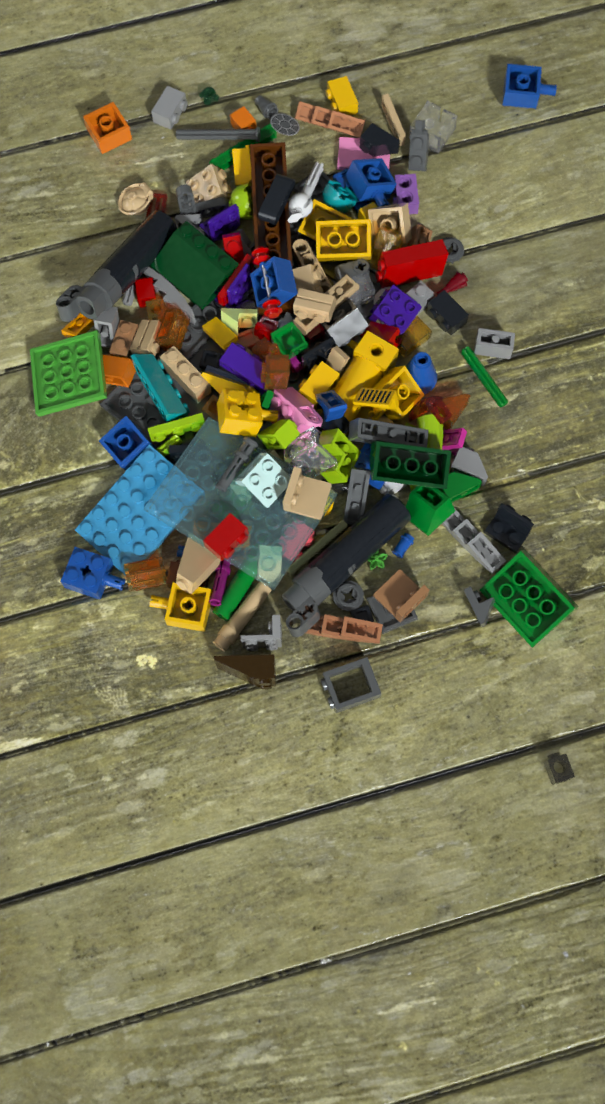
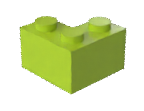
(343, 450)

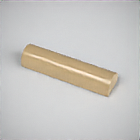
(341, 290)

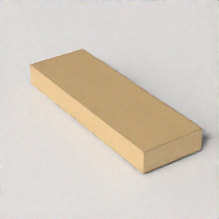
(393, 119)

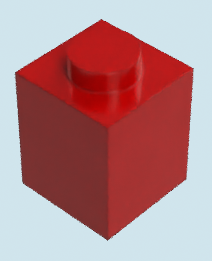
(145, 290)

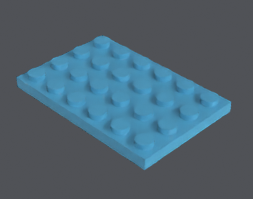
(119, 524)

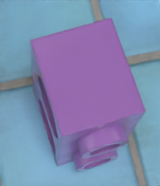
(407, 194)

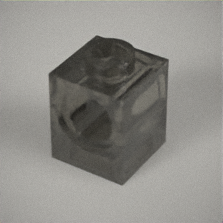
(554, 776)

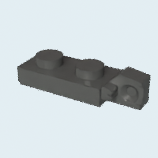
(419, 147)

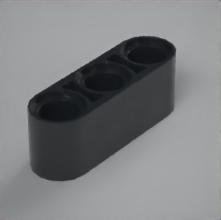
(276, 199)

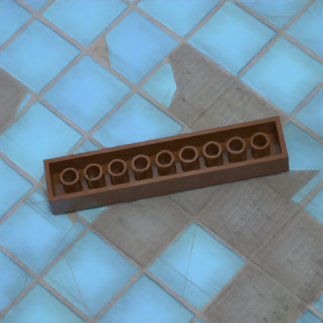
(266, 162)

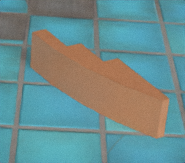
(330, 119)
(347, 629)

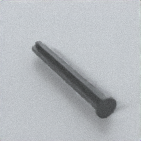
(219, 134)

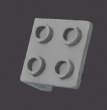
(270, 642)

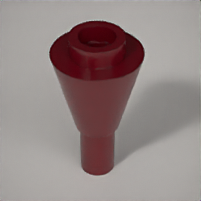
(457, 282)

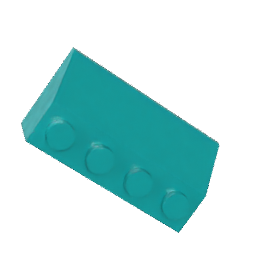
(159, 387)

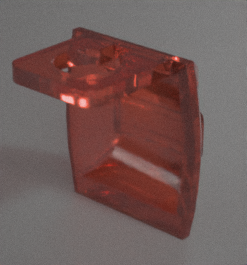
(428, 404)

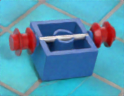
(272, 281)

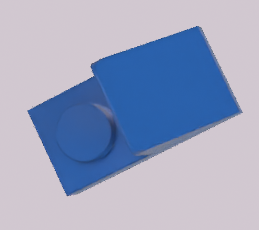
(332, 405)

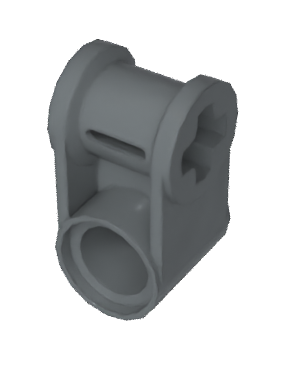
(351, 269)

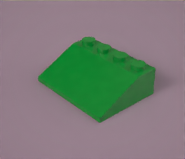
(529, 598)

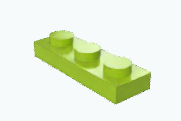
(178, 427)

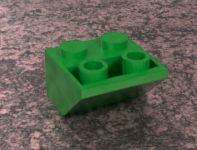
(428, 508)

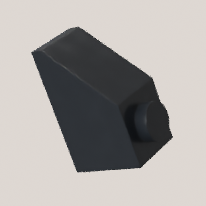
(378, 142)

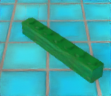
(225, 159)

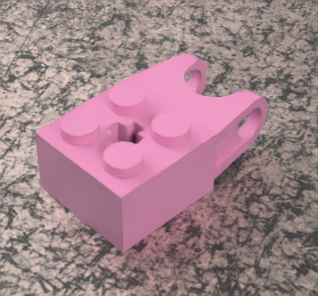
(295, 407)

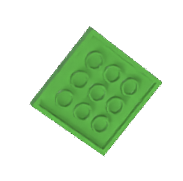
(68, 373)

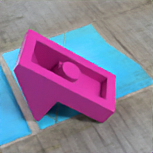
(453, 439)

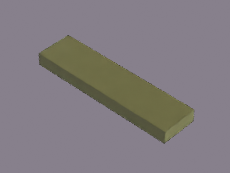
(316, 549)

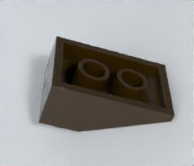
(254, 669)

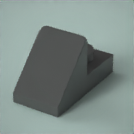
(481, 610)

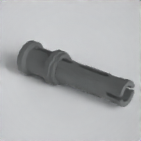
(240, 455)

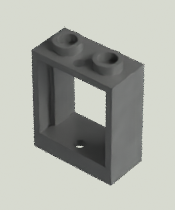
(375, 692)

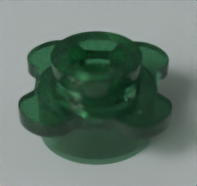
(209, 95)

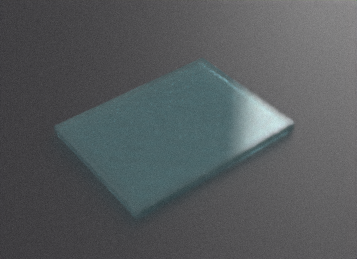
(196, 507)

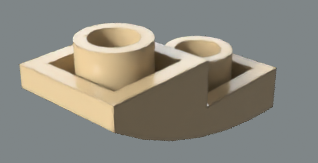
(337, 360)

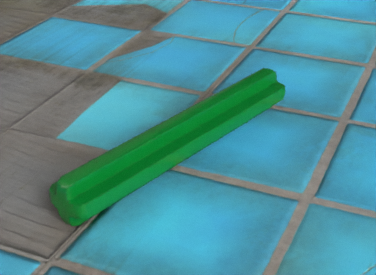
(484, 377)

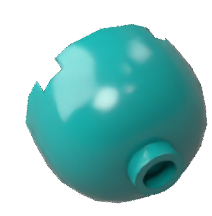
(338, 197)

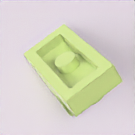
(239, 318)

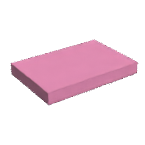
(350, 151)

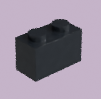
(447, 313)

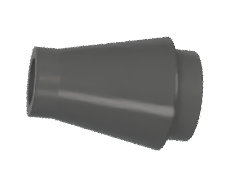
(266, 106)

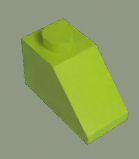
(279, 434)

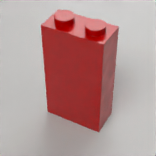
(411, 263)

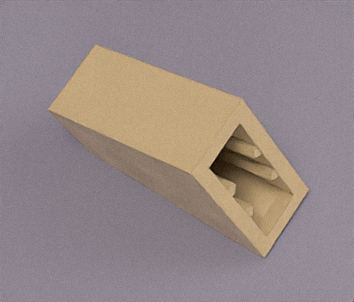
(195, 566)

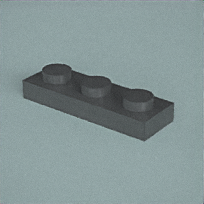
(356, 494)

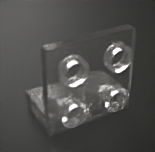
(308, 454)

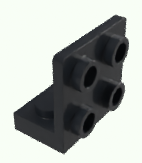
(316, 352)
(509, 528)

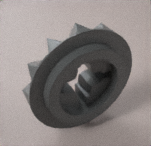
(457, 249)
(357, 594)

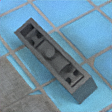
(370, 431)

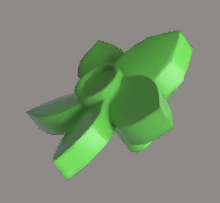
(377, 560)

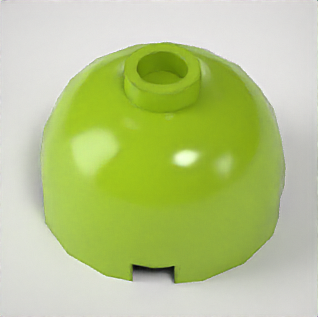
(243, 199)

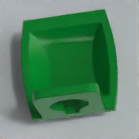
(289, 340)

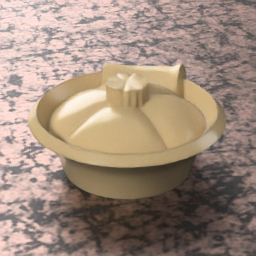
(135, 199)

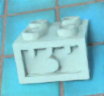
(264, 479)

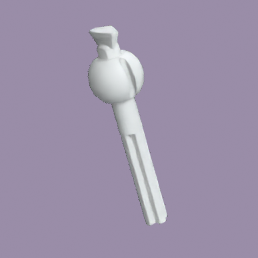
(301, 203)

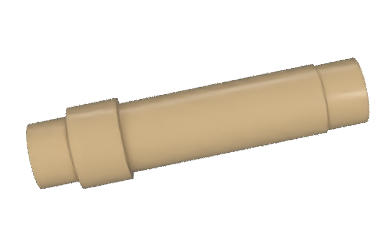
(230, 632)

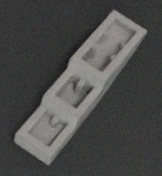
(170, 294)
(474, 542)

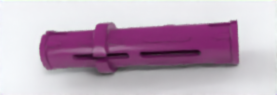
(222, 571)

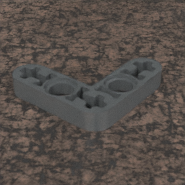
(205, 208)

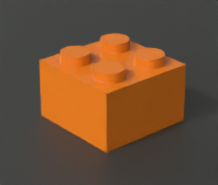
(107, 127)

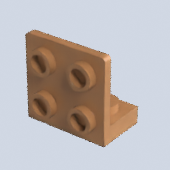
(400, 595)

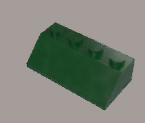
(409, 464)

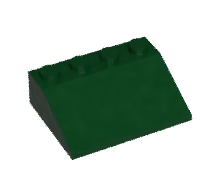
(194, 265)

